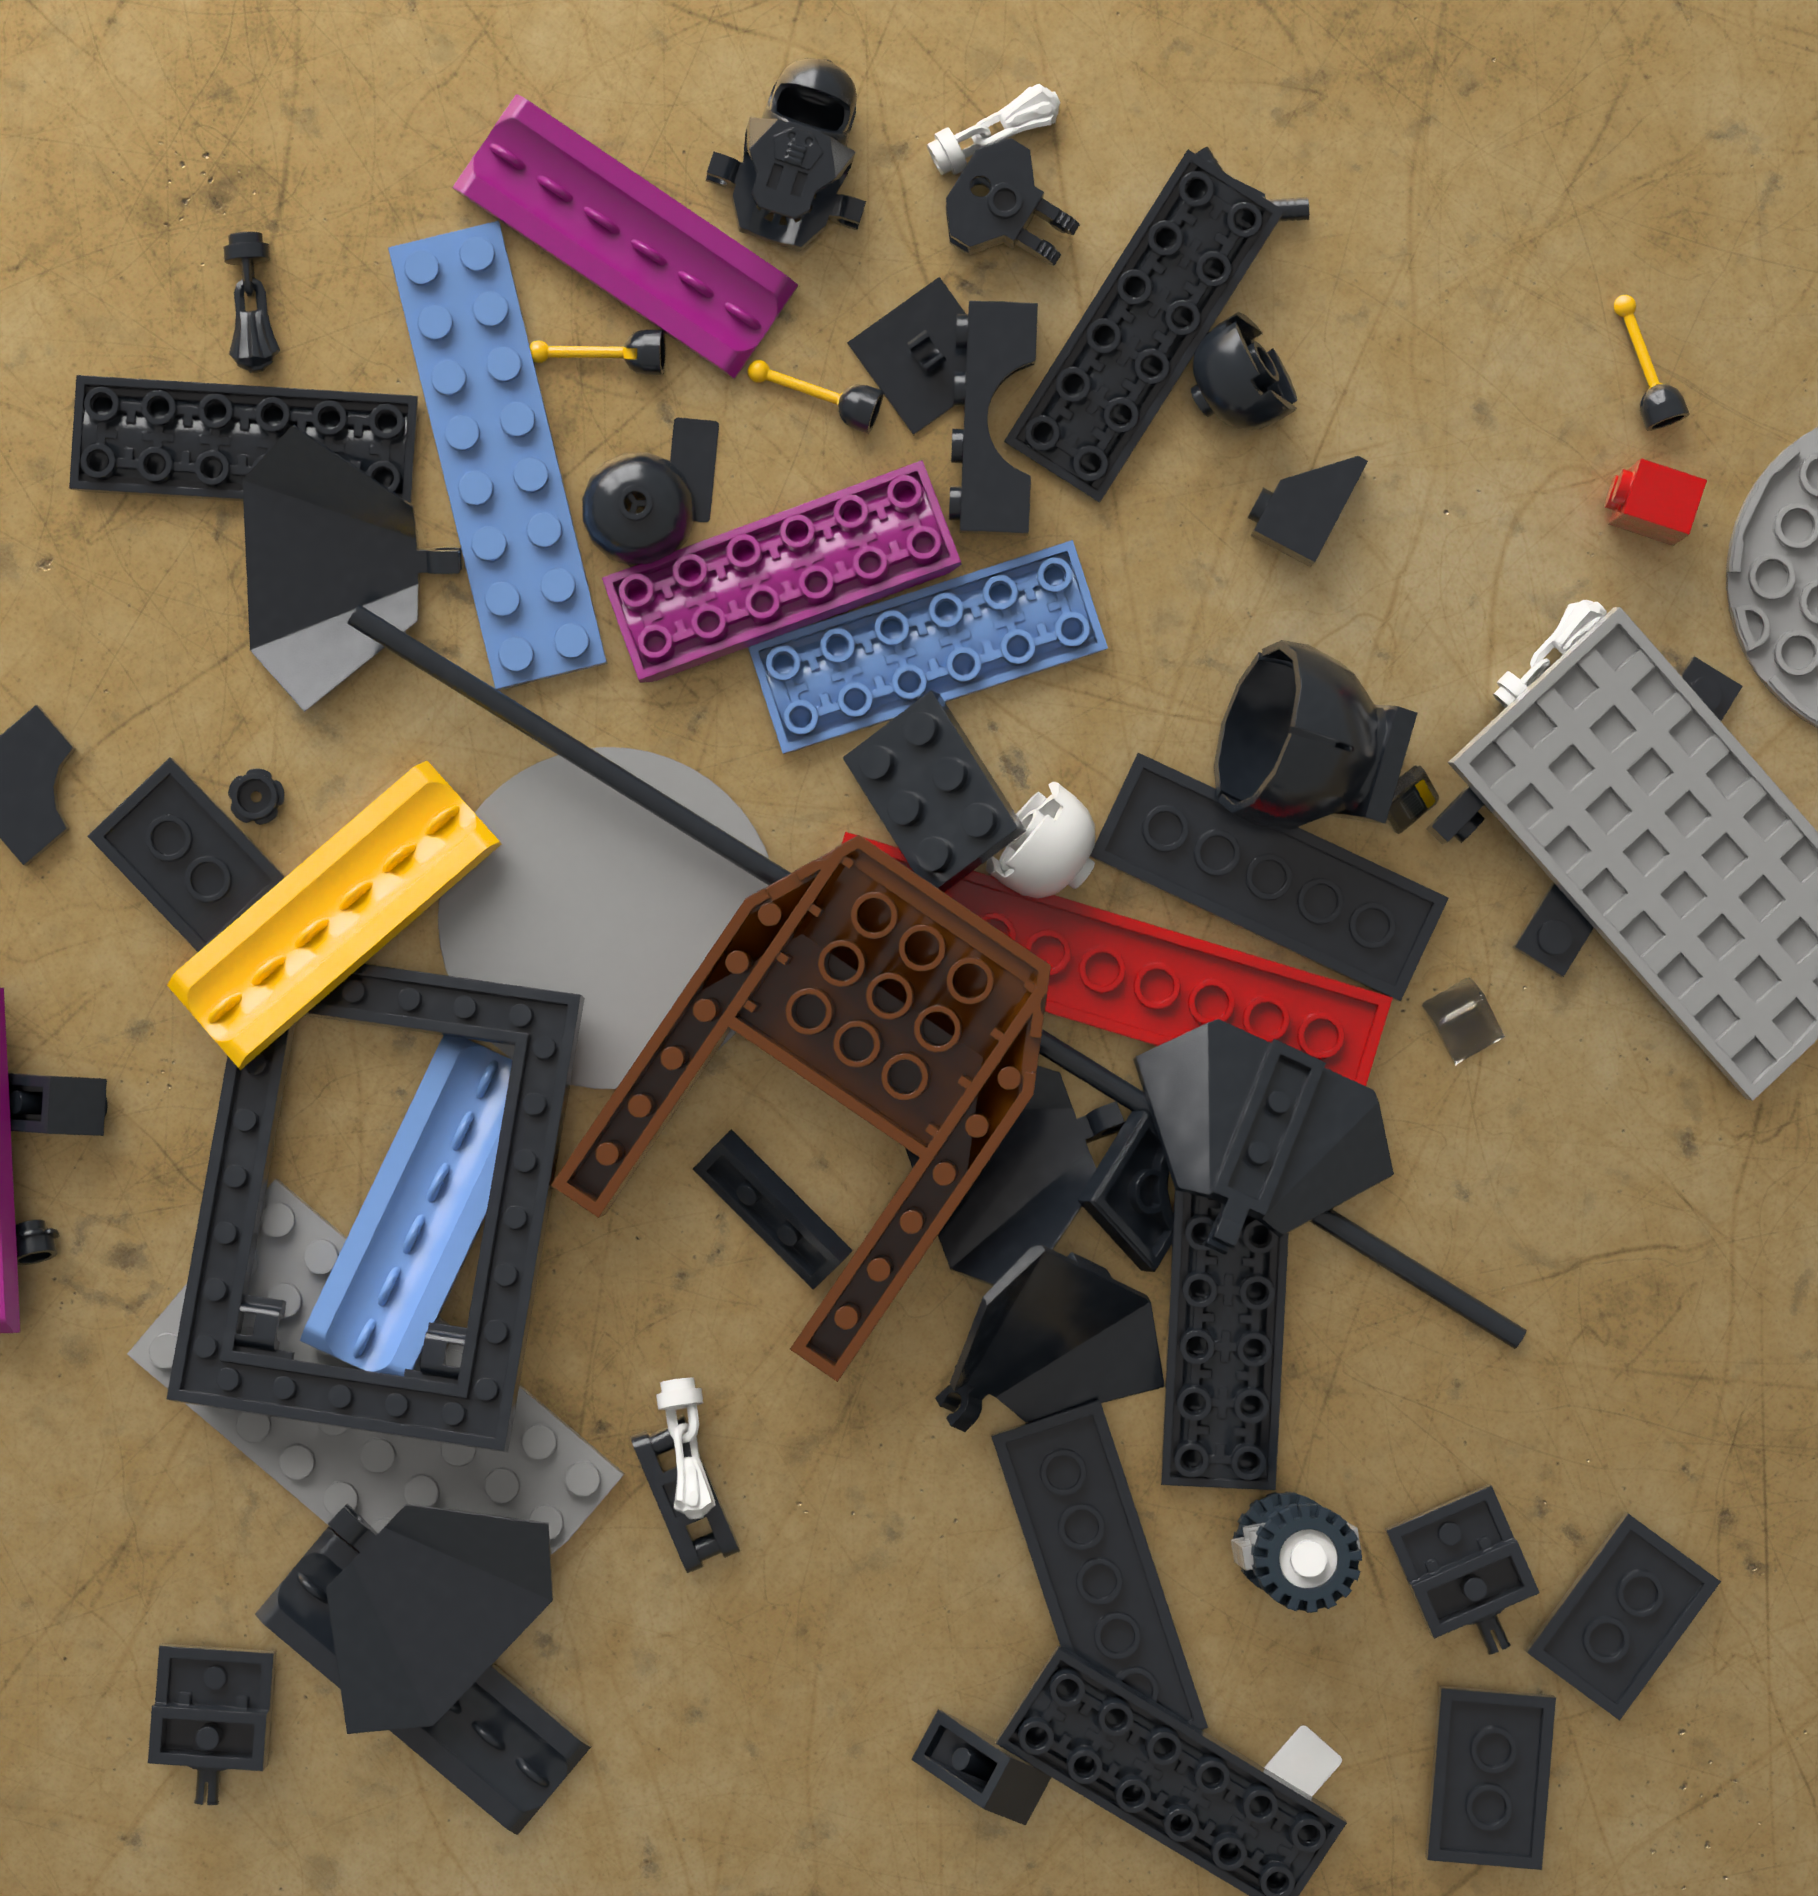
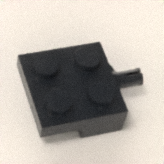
(1463, 1565)
(212, 1712)

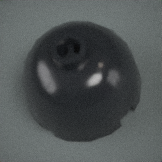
(1241, 378)
(654, 531)

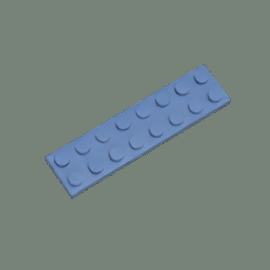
(497, 455)

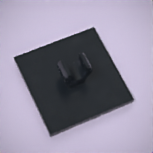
(915, 355)

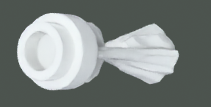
(1030, 110)
(1574, 624)
(693, 1490)

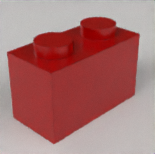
(1655, 501)

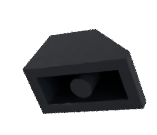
(1305, 509)
(57, 1104)
(980, 1768)

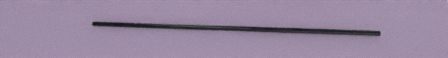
(770, 872)

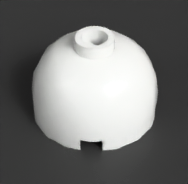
(1051, 850)

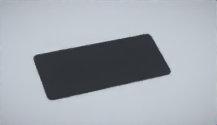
(695, 456)

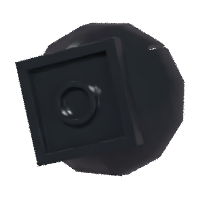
(1307, 742)

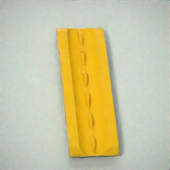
(332, 913)

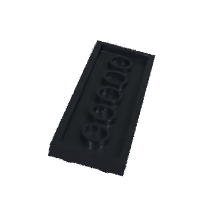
(1269, 879)
(1095, 1554)

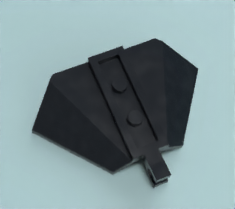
(317, 549)
(1261, 1129)
(1028, 1185)
(1054, 1340)
(430, 1608)

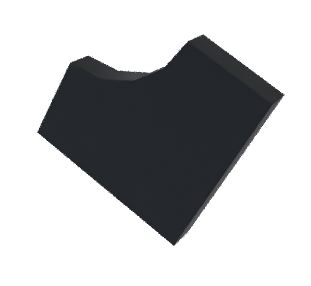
(29, 775)
(1132, 1195)

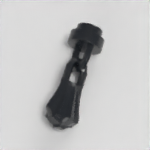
(253, 337)

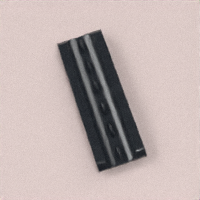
(1144, 325)
(211, 435)
(1223, 1353)
(489, 1744)
(1170, 1778)

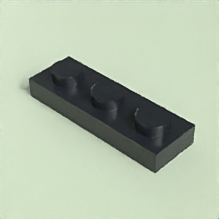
(772, 1209)

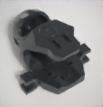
(794, 155)

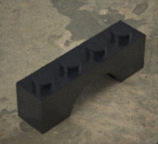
(998, 344)

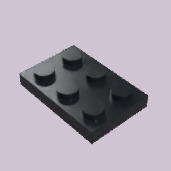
(934, 793)
(185, 855)
(1622, 1616)
(1490, 1777)

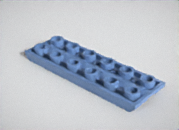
(936, 639)
(416, 1216)

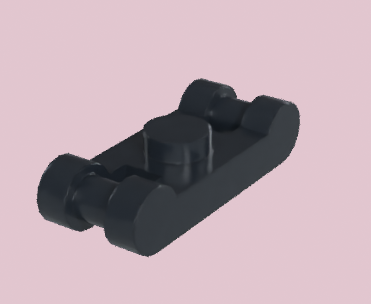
(664, 1488)

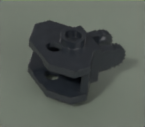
(1008, 207)

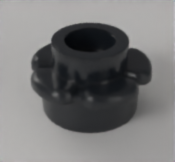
(242, 789)
(35, 1242)

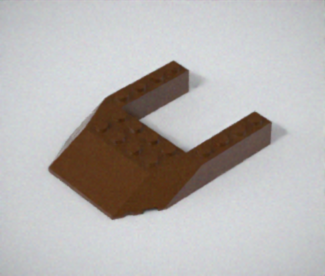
(881, 1004)

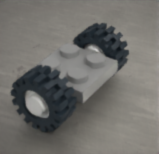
(1297, 1551)

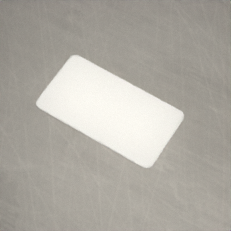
(1305, 1761)

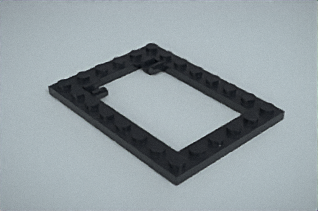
(440, 1402)

